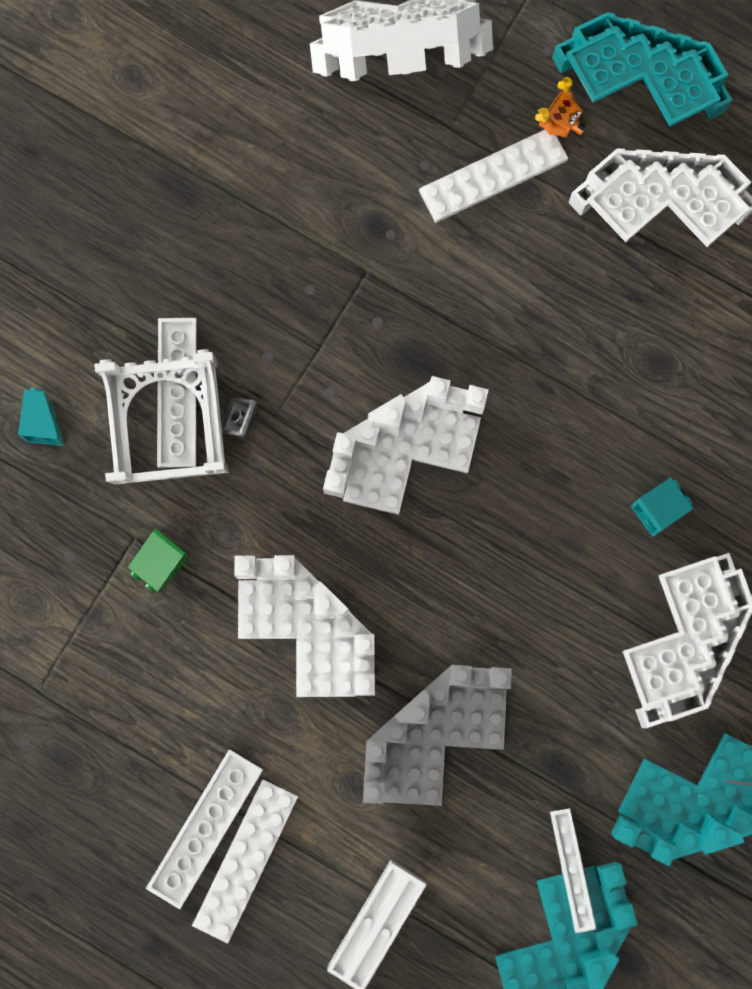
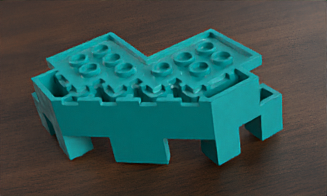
(619, 51)
(686, 818)
(573, 958)

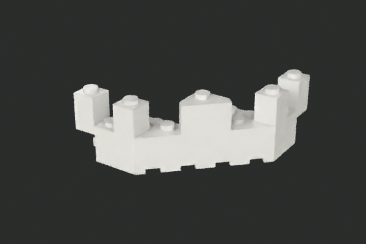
(401, 33)
(639, 184)
(419, 427)
(290, 603)
(685, 668)

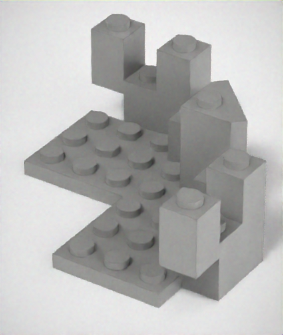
(455, 710)

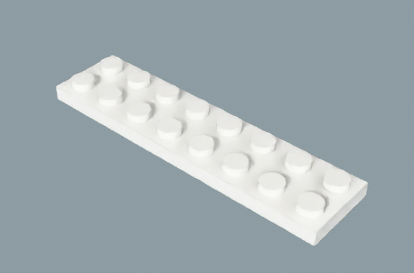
(492, 175)
(175, 401)
(204, 829)
(245, 861)

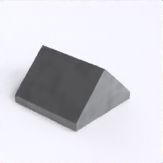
(239, 418)

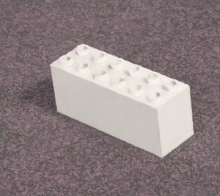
(376, 925)

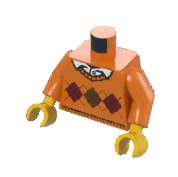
(563, 113)

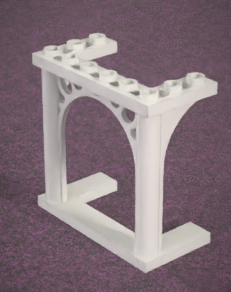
(113, 376)

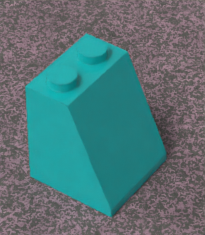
(39, 419)
(662, 506)

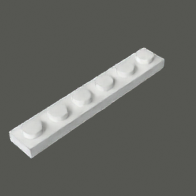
(572, 871)

